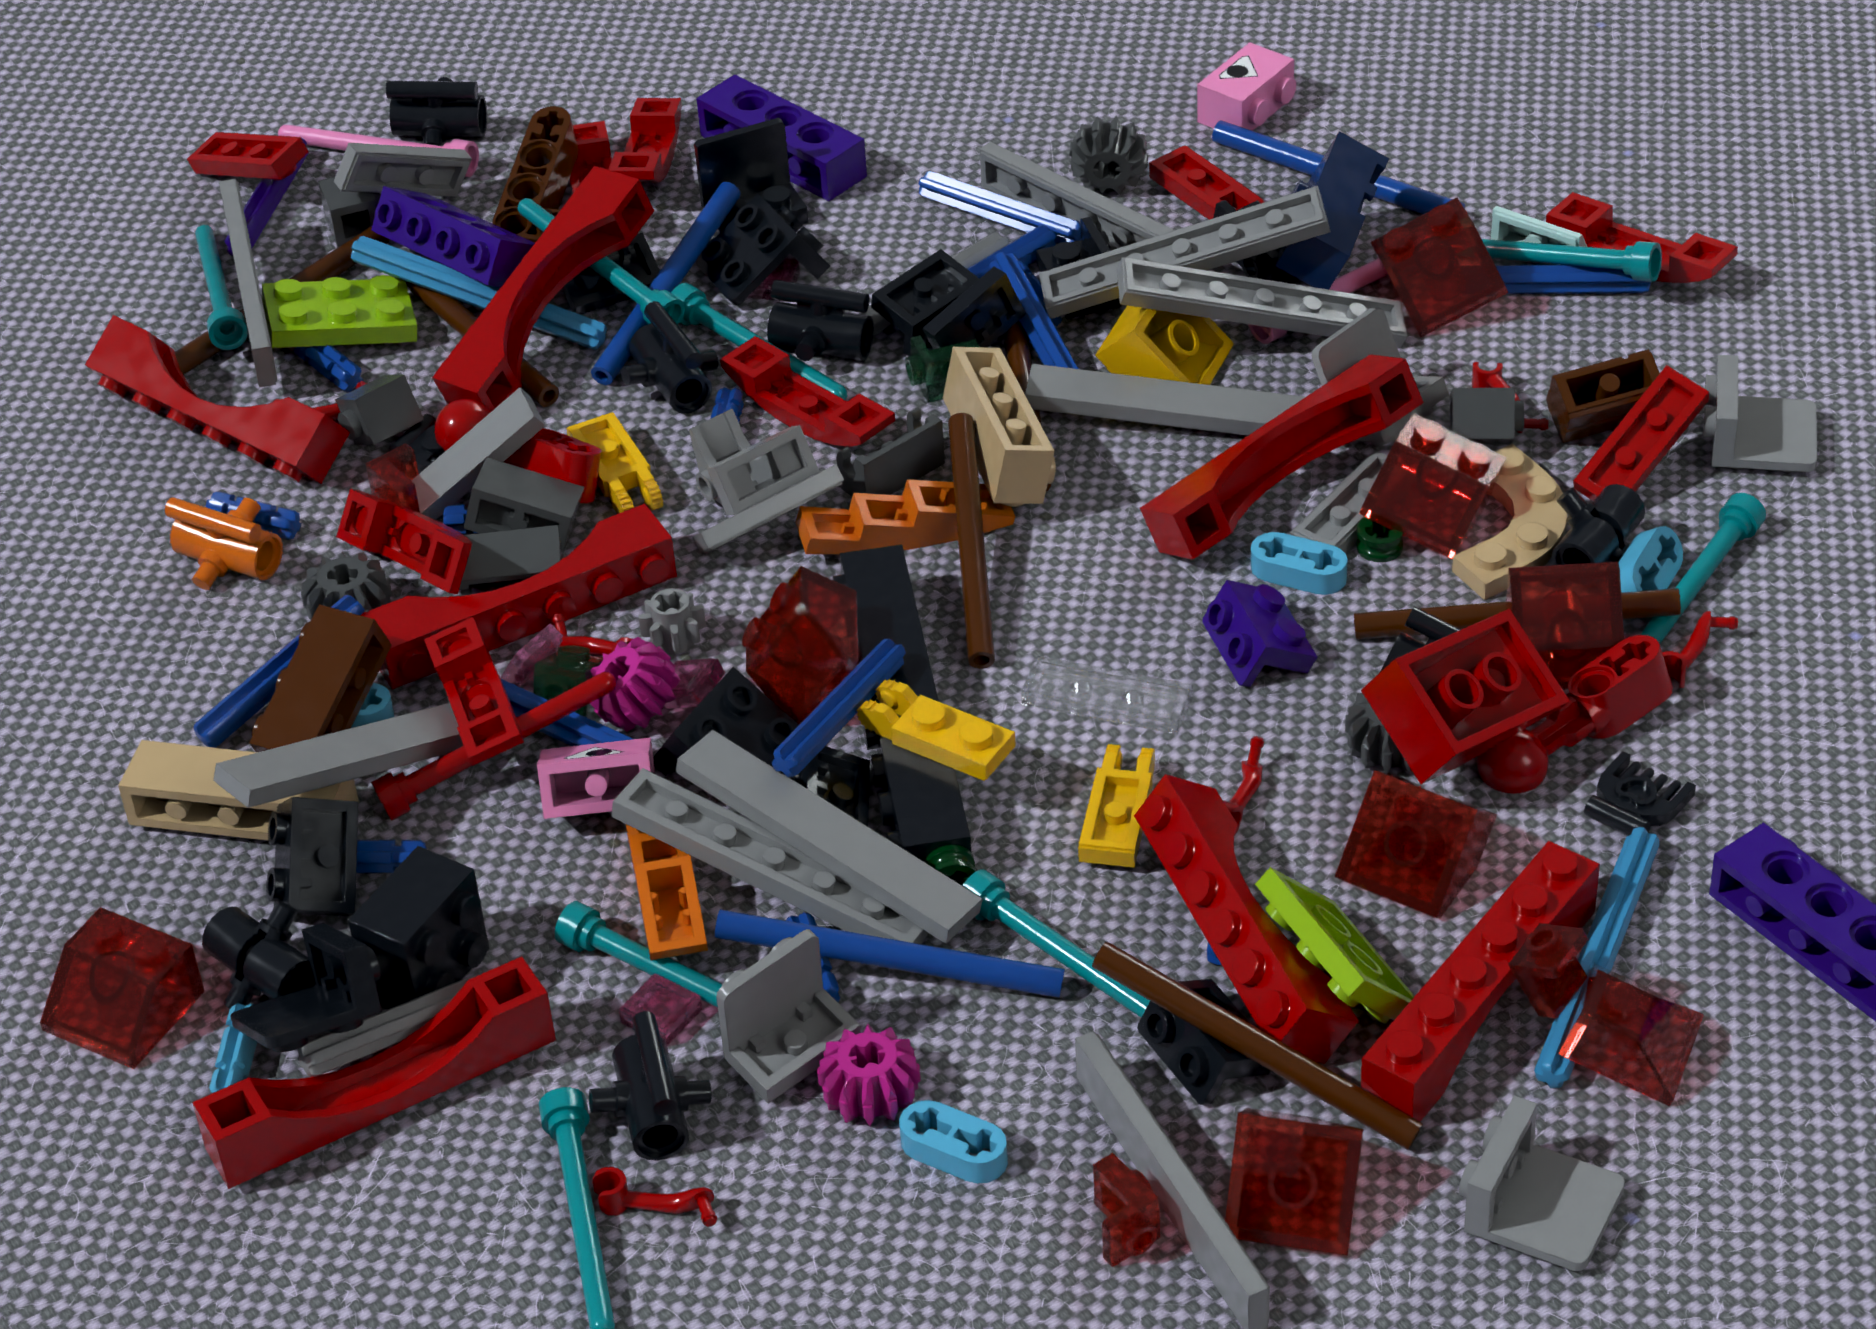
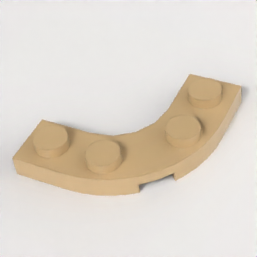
(1532, 534)

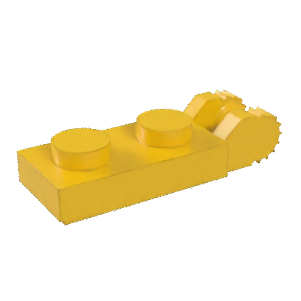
(620, 462)
(936, 730)
(1109, 827)

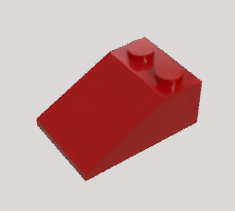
(1463, 695)

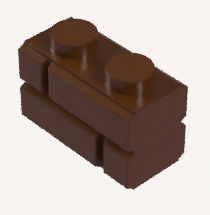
(1599, 395)

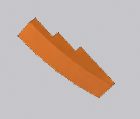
(915, 519)
(666, 897)

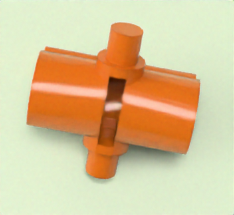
(223, 541)

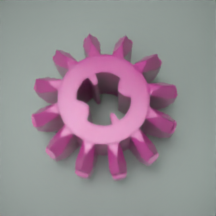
(642, 684)
(868, 1074)

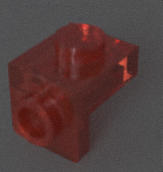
(392, 476)
(1549, 967)
(1130, 1208)

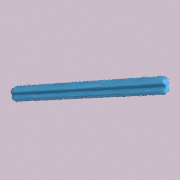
(468, 290)
(1603, 941)

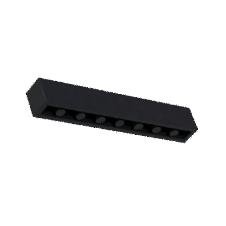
(920, 793)

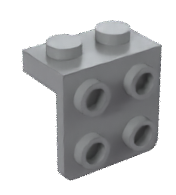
(1355, 341)
(1757, 429)
(780, 1017)
(1535, 1195)

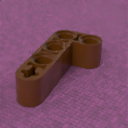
(539, 170)

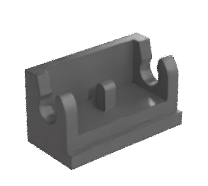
(897, 460)
(521, 499)
(510, 555)

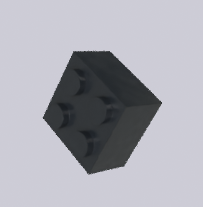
(422, 927)

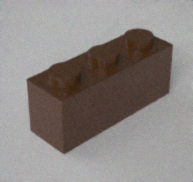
(324, 679)

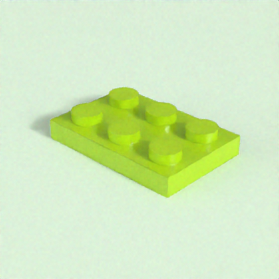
(338, 312)
(1335, 944)

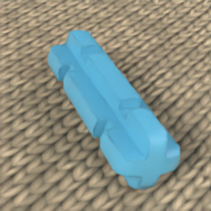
(234, 1055)

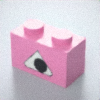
(1246, 88)
(589, 775)

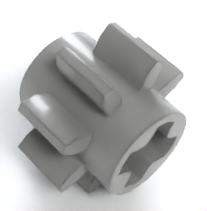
(672, 620)

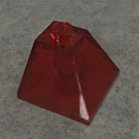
(1631, 1034)
(1293, 1181)

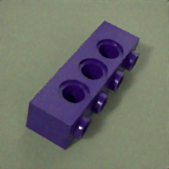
(820, 153)
(449, 235)
(1801, 911)

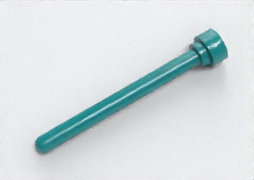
(1640, 261)
(612, 271)
(699, 312)
(225, 324)
(1738, 520)
(997, 905)
(582, 928)
(564, 1118)

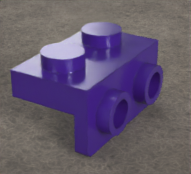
(1256, 630)

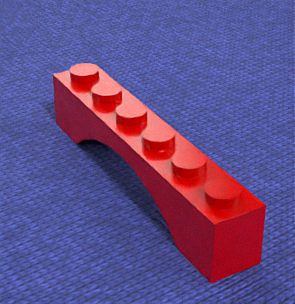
(593, 223)
(284, 431)
(1216, 496)
(613, 562)
(1275, 981)
(1429, 1037)
(276, 1121)

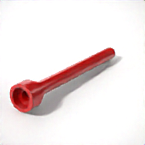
(400, 790)

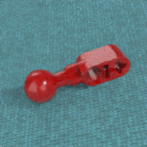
(544, 453)
(1603, 702)

